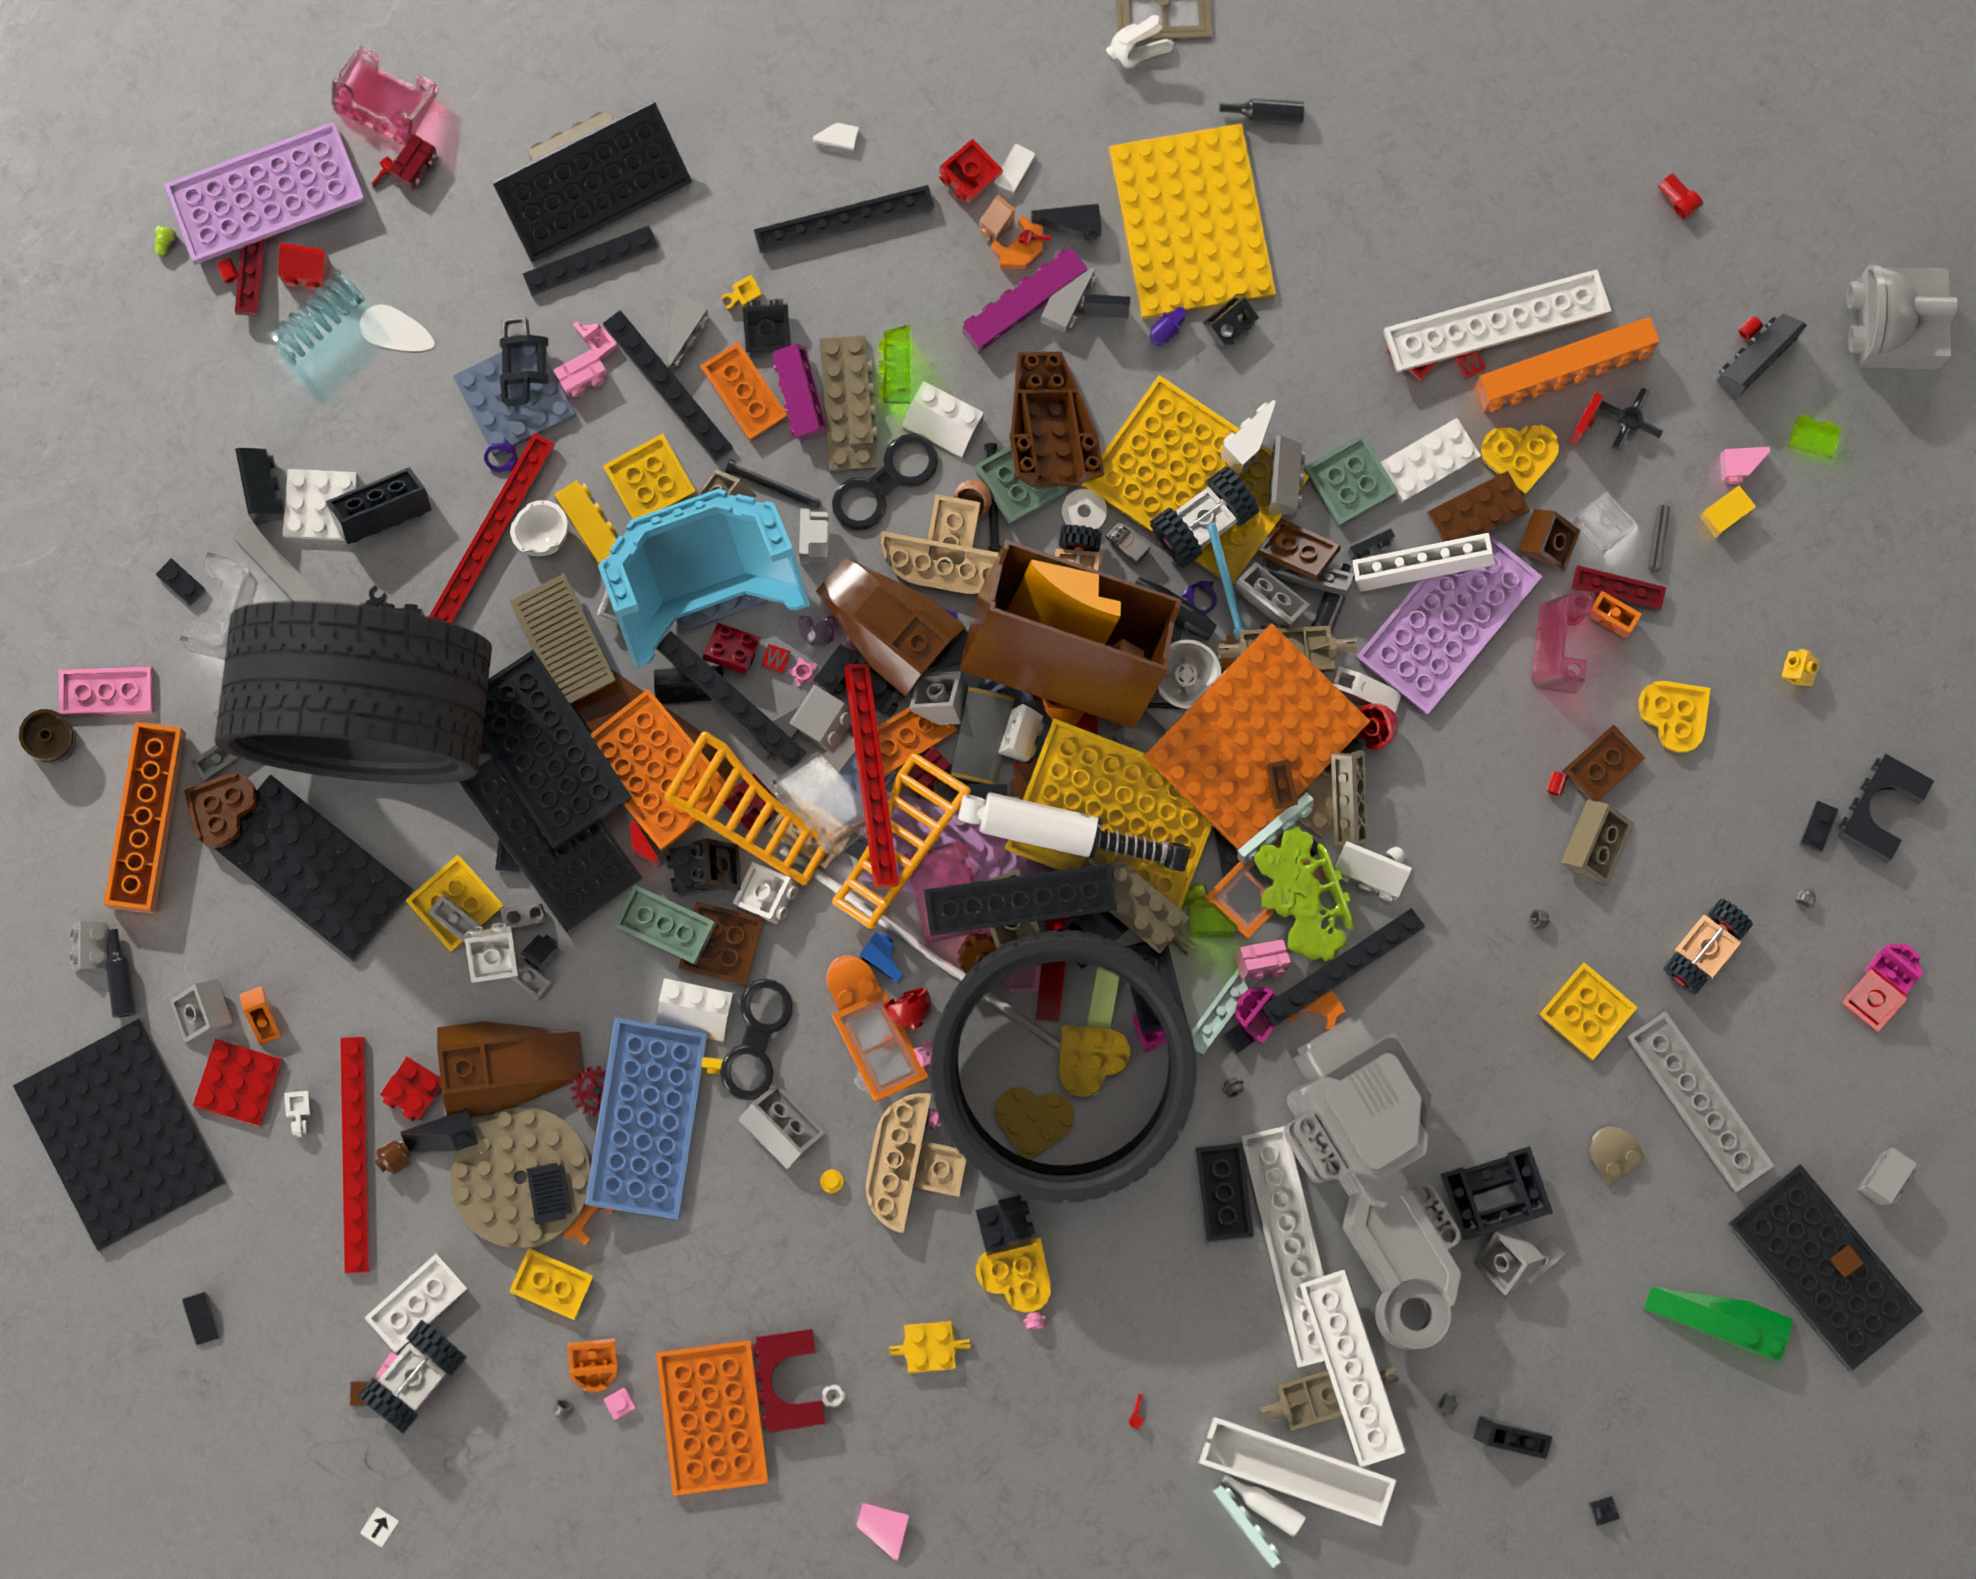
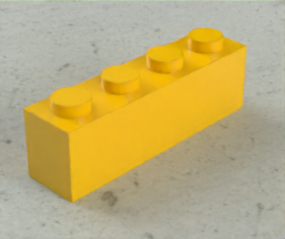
(587, 519)

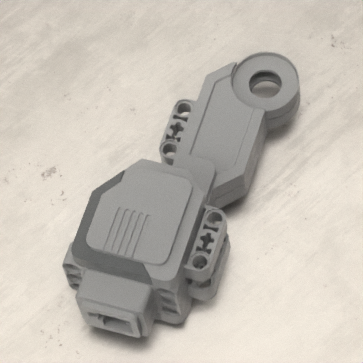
(1361, 1124)

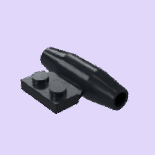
(1189, 616)

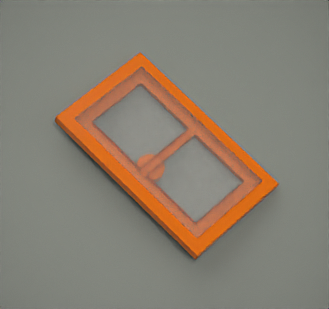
(1241, 896)
(879, 1047)

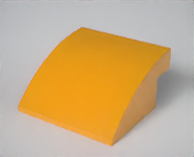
(1065, 601)

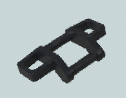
(525, 377)

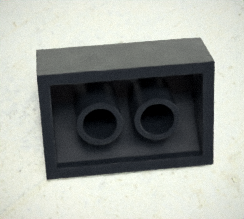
(259, 485)

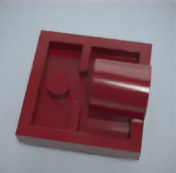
(731, 648)
(755, 806)

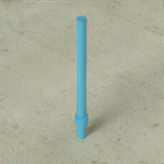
(1226, 579)

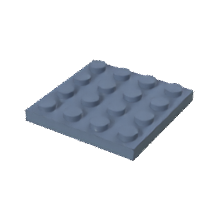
(517, 423)

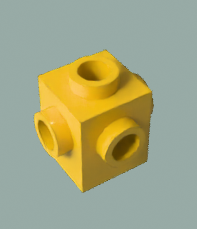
(1800, 667)

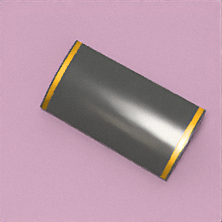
(981, 736)

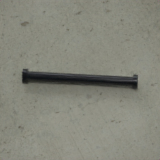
(993, 512)

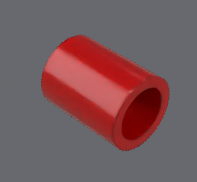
(227, 270)
(1750, 328)
(1556, 783)

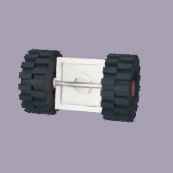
(1186, 531)
(412, 1376)

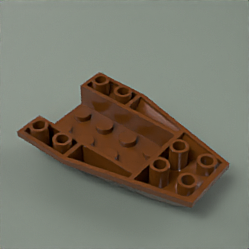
(1050, 425)
(888, 622)
(504, 1064)

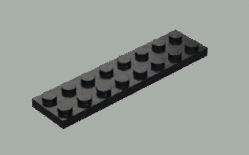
(1020, 899)

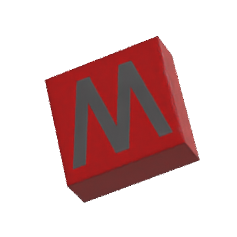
(1470, 364)
(775, 658)

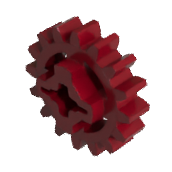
(592, 1080)

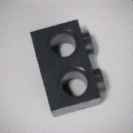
(1228, 316)

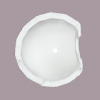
(539, 528)

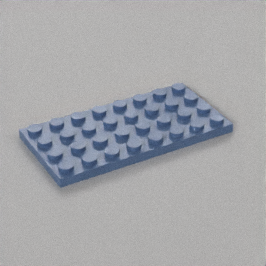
(646, 1119)

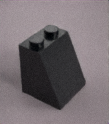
(1101, 924)

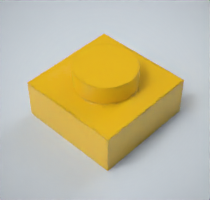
(712, 1065)

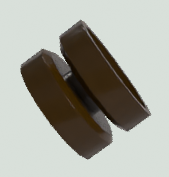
(37, 727)

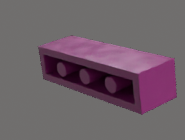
(799, 391)

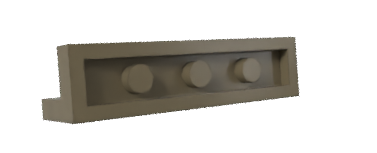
(1348, 800)

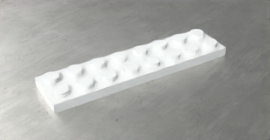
(1352, 1368)

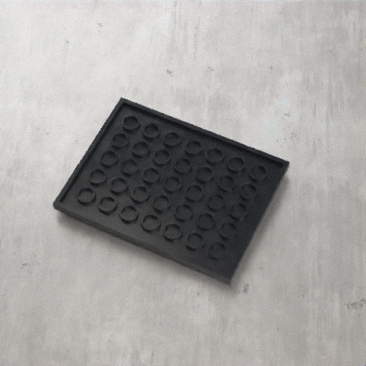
(119, 1134)

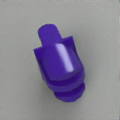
(1167, 327)

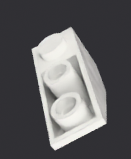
(1365, 689)

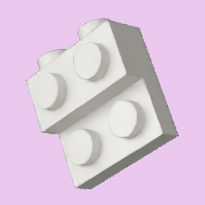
(766, 893)
(490, 953)

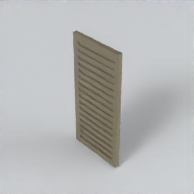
(563, 638)

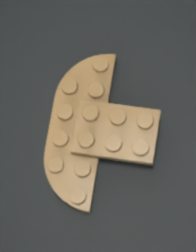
(947, 555)
(906, 1162)

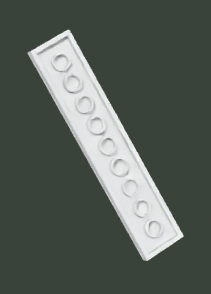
(1497, 320)
(1286, 1233)

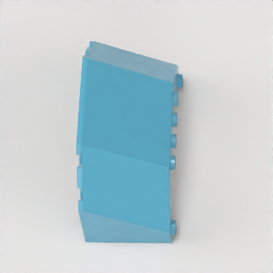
(694, 560)

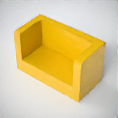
(1727, 511)

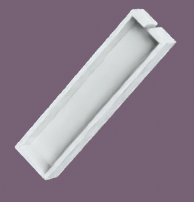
(1297, 1471)

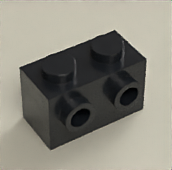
(832, 675)

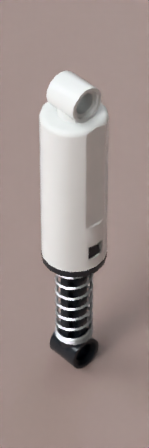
(1063, 830)

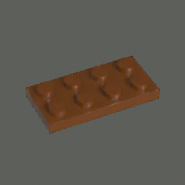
(1479, 509)

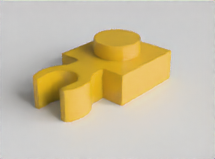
(745, 291)

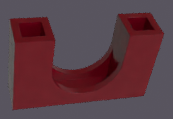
(771, 1352)

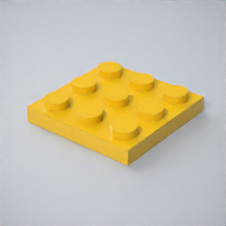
(649, 478)
(463, 889)
(1587, 1011)

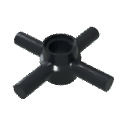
(1627, 427)

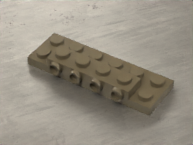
(848, 404)

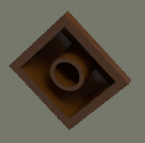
(1549, 539)

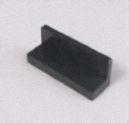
(675, 687)

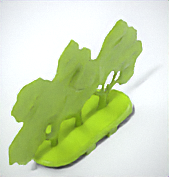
(1298, 893)

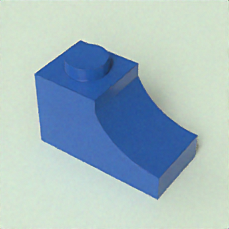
(879, 955)

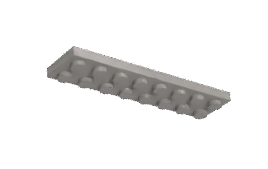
(1700, 1102)

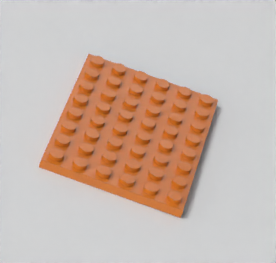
(1256, 713)

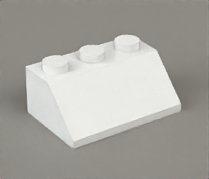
(943, 419)
(1372, 871)
(694, 1008)

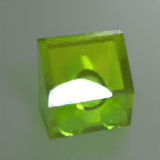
(1209, 921)

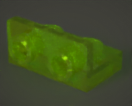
(1814, 436)

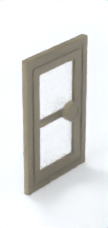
(1180, 17)

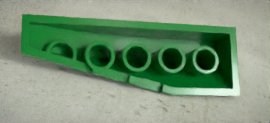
(1725, 1319)

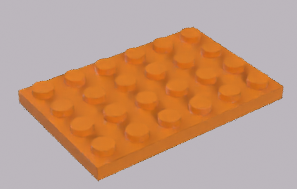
(646, 754)
(712, 1418)

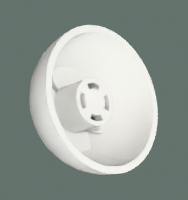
(1198, 673)

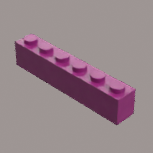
(1022, 301)

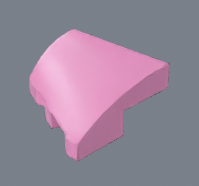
(883, 1527)

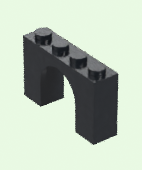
(1859, 826)

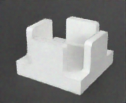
(813, 536)

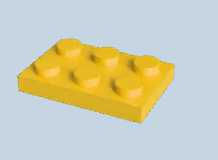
(551, 1284)

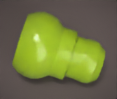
(163, 240)
(1196, 892)

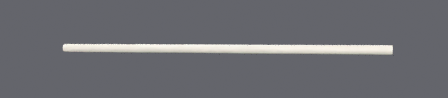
(927, 952)

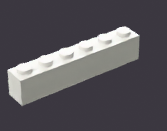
(1423, 562)

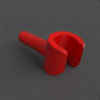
(385, 163)
(1027, 235)
(1136, 1420)

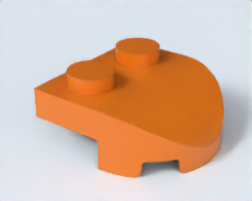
(850, 981)
(593, 1364)

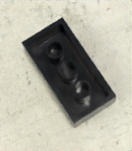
(1223, 1193)

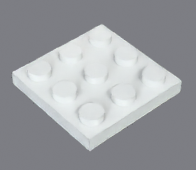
(305, 504)

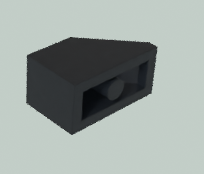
(540, 952)

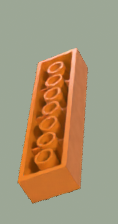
(1566, 365)
(145, 818)

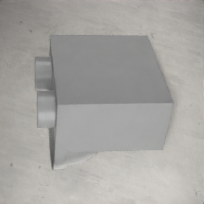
(1902, 317)

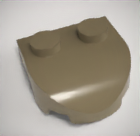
(1615, 1153)

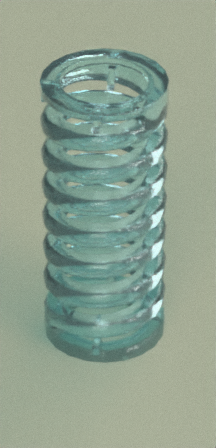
(342, 286)

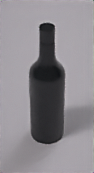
(1268, 110)
(1330, 607)
(119, 980)

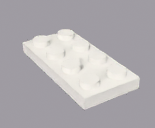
(1430, 460)
(419, 1297)

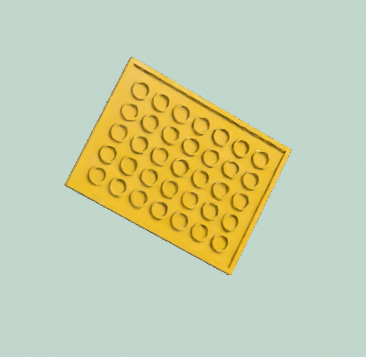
(1191, 220)
(1164, 462)
(1122, 788)

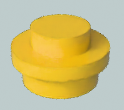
(831, 1181)

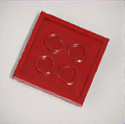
(237, 1082)

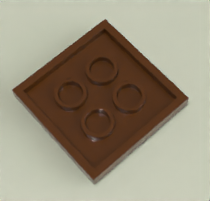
(730, 947)

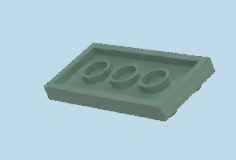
(665, 924)

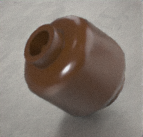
(393, 1157)

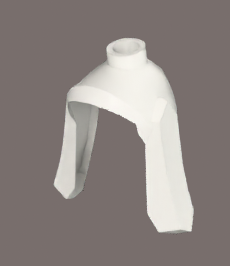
(1124, 46)

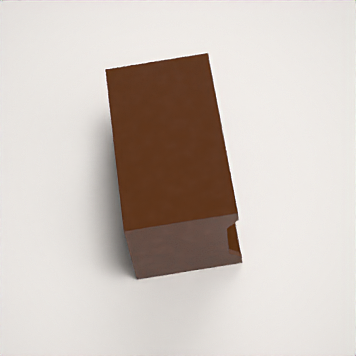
(1065, 665)

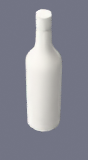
(1267, 1506)

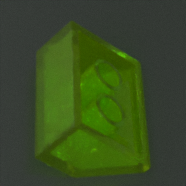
(895, 365)

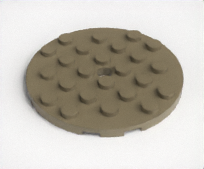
(486, 1173)

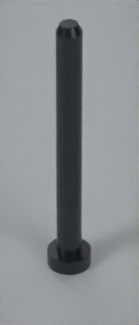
(771, 484)

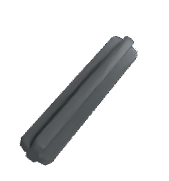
(1659, 537)

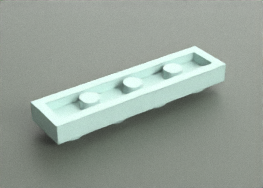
(1270, 833)
(1219, 1012)
(1241, 1517)

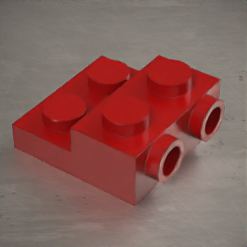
(969, 171)
(412, 1089)

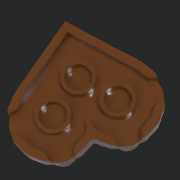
(218, 806)

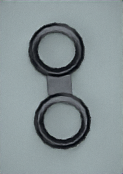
(884, 481)
(756, 1039)

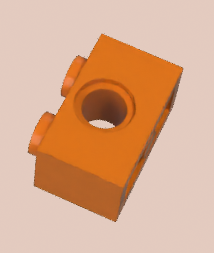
(1614, 615)

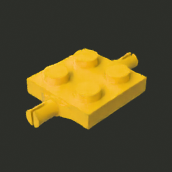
(929, 1347)

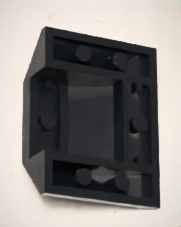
(1496, 1194)

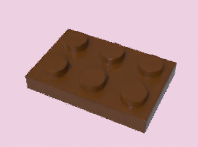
(1298, 549)
(1603, 764)

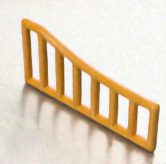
(754, 788)
(923, 846)

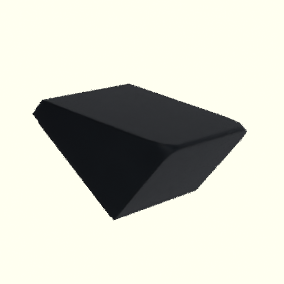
(1237, 1039)

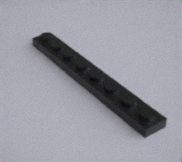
(844, 218)
(668, 386)
(731, 700)
(1342, 968)

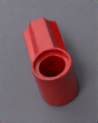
(1684, 200)

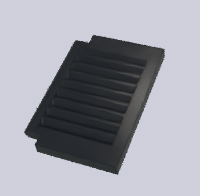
(549, 1193)

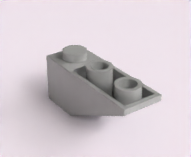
(1063, 304)
(685, 324)

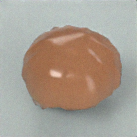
(975, 491)

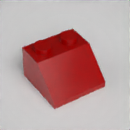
(303, 266)

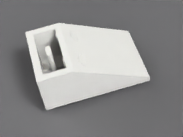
(1242, 448)

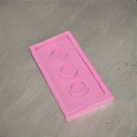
(106, 691)

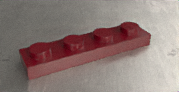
(250, 278)
(1619, 587)

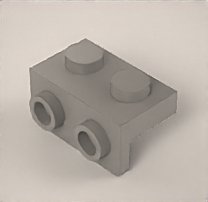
(88, 946)

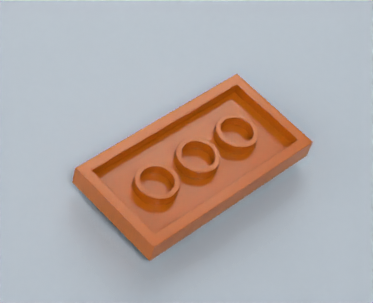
(744, 391)
(906, 735)

